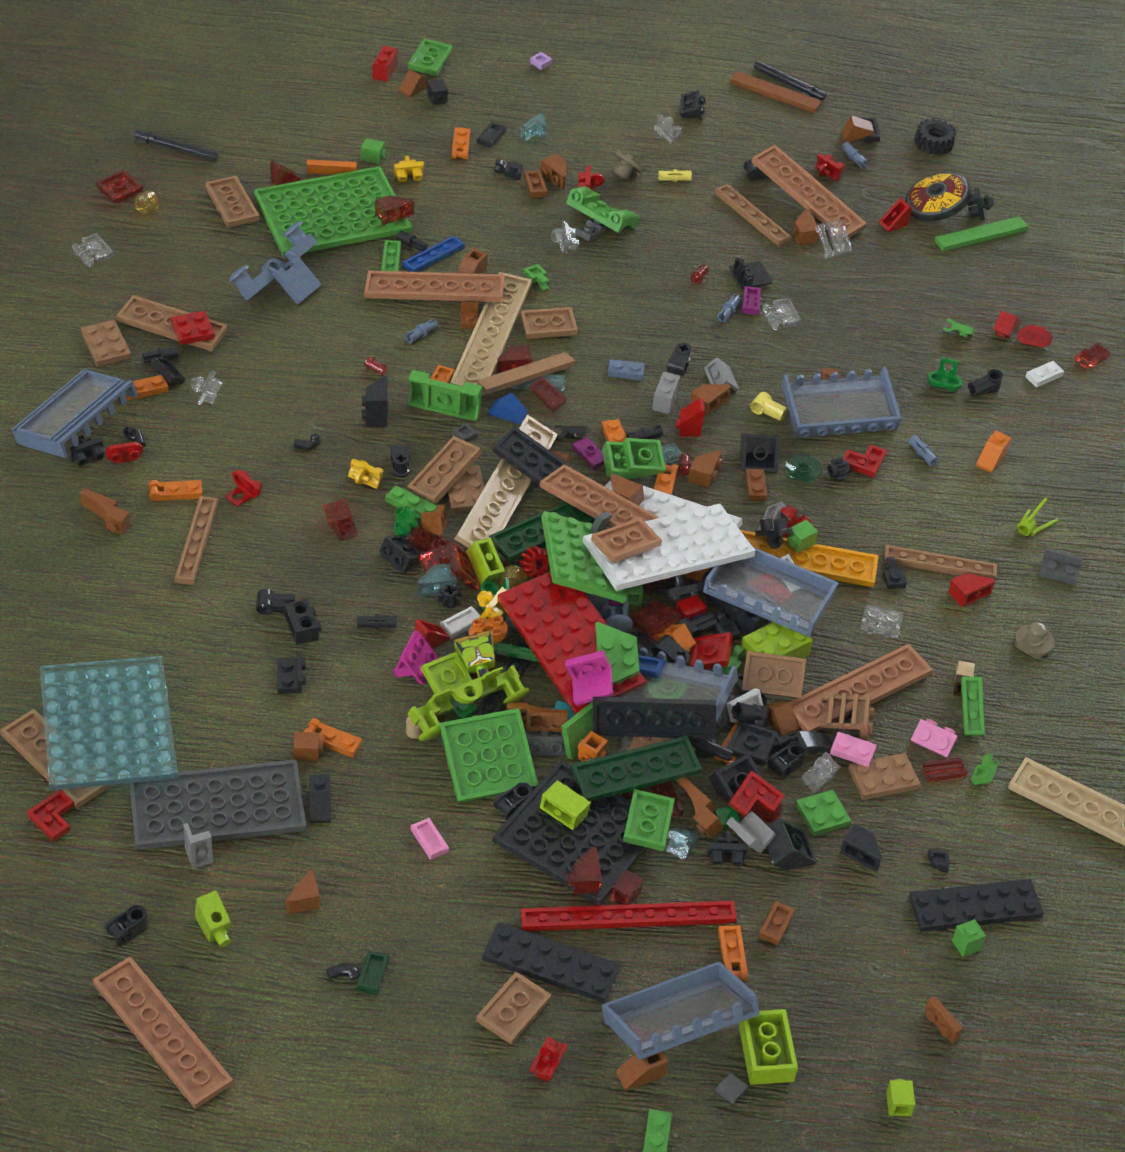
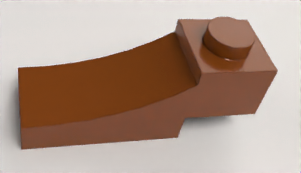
(116, 519)
(540, 718)
(706, 821)

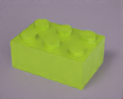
(778, 641)
(768, 1048)

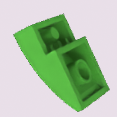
(633, 458)

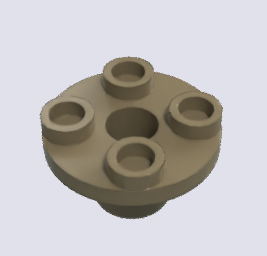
(626, 165)
(1034, 640)

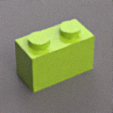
(485, 560)
(565, 805)

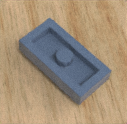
(626, 369)

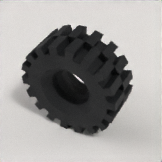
(935, 136)

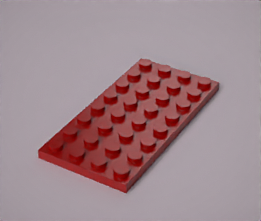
(557, 628)

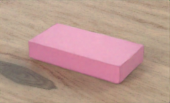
(429, 838)

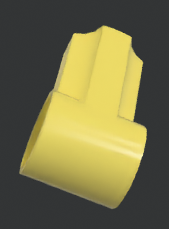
(764, 404)

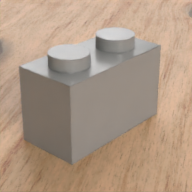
(666, 392)

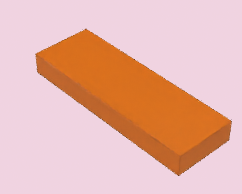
(330, 167)

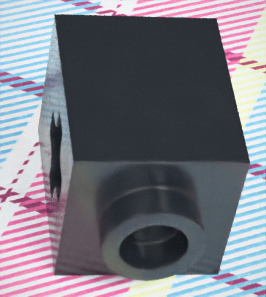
(437, 91)

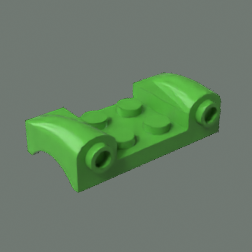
(588, 202)
(444, 397)

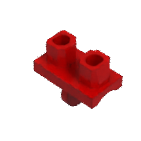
(828, 167)
(589, 180)
(548, 1059)

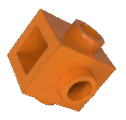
(592, 747)

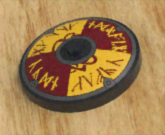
(938, 196)

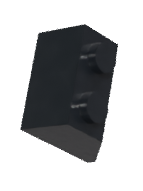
(376, 404)
(759, 452)
(730, 777)
(789, 846)

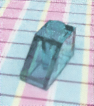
(435, 578)

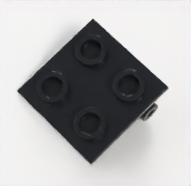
(749, 274)

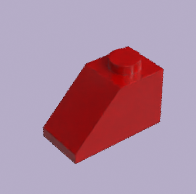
(1006, 324)
(691, 419)
(970, 588)

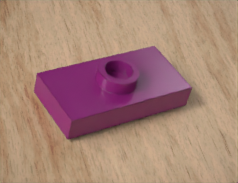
(751, 300)
(589, 452)

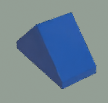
(508, 408)

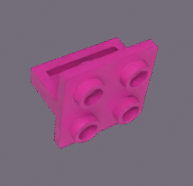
(413, 657)

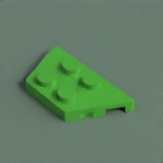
(620, 650)

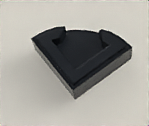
(939, 859)

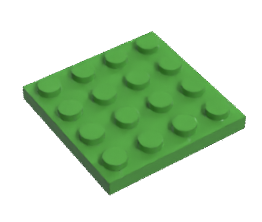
(487, 754)

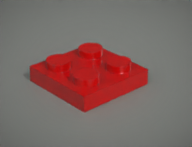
(192, 327)
(712, 650)

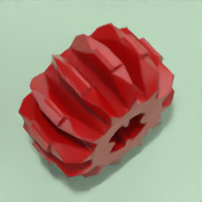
(534, 555)

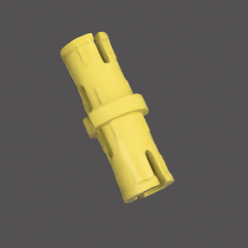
(674, 175)

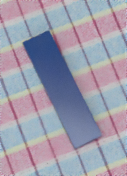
(433, 255)

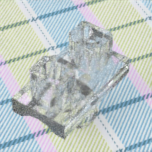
(665, 129)
(565, 237)
(200, 384)
(820, 772)

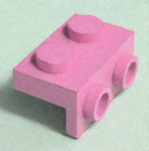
(934, 738)
(853, 749)

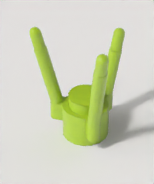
(1028, 524)

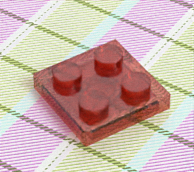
(119, 186)
(462, 566)
(654, 618)

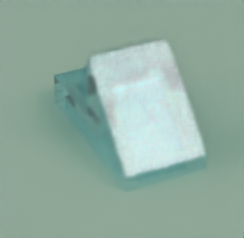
(534, 126)
(681, 841)

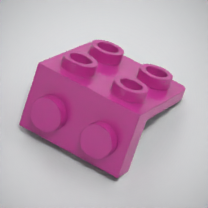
(590, 677)

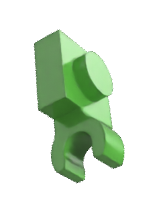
(537, 275)
(963, 329)
(734, 660)
(985, 772)

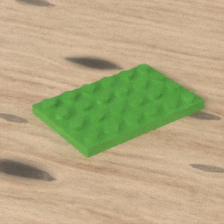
(571, 560)

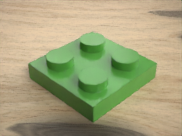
(823, 812)

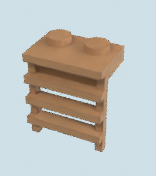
(861, 714)

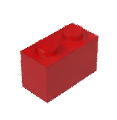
(385, 63)

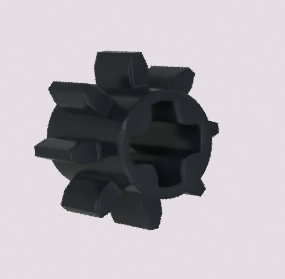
(838, 469)
(449, 596)

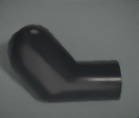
(134, 435)
(309, 444)
(341, 969)

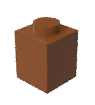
(307, 746)

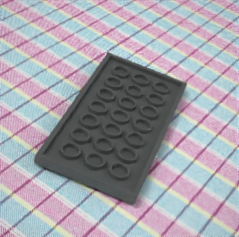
(222, 800)

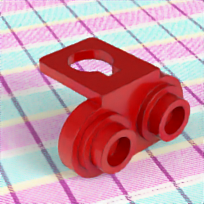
(1034, 336)
(124, 452)
(245, 485)
(791, 513)

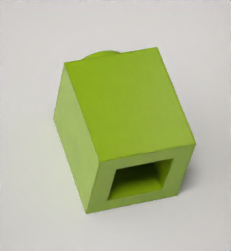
(900, 1097)

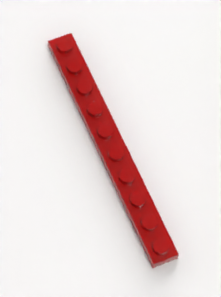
(628, 915)

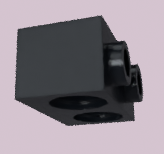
(302, 621)

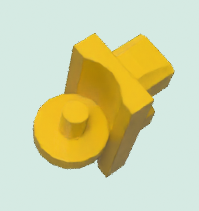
(408, 167)
(365, 473)
(487, 600)

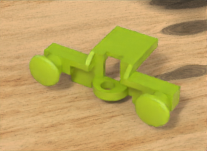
(452, 681)

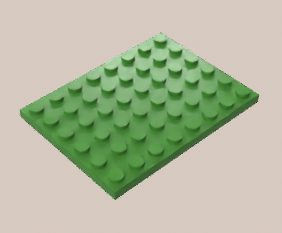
(332, 209)

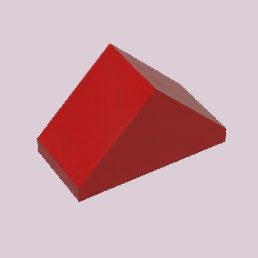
(896, 216)
(431, 633)

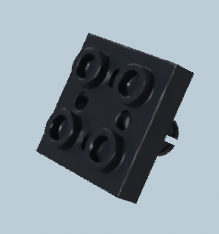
(680, 587)

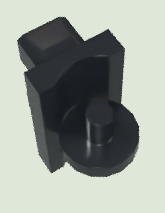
(986, 203)
(86, 449)
(780, 528)
(727, 846)

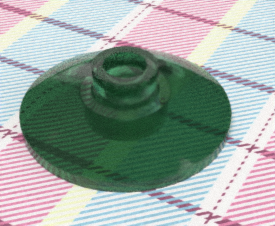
(803, 468)

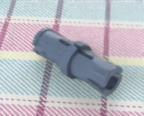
(854, 155)
(729, 308)
(421, 330)
(916, 443)

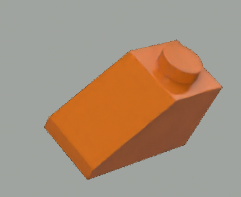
(994, 451)
(679, 633)

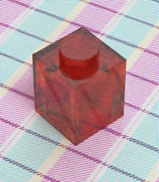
(626, 888)

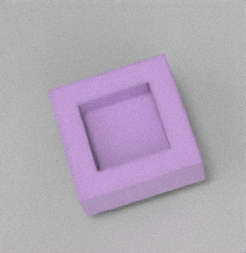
(541, 60)

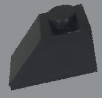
(319, 798)
(862, 847)

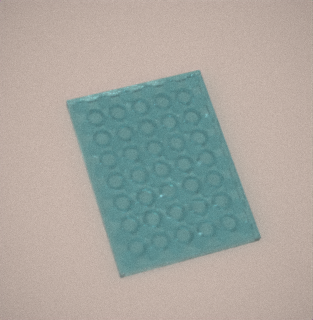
(107, 723)

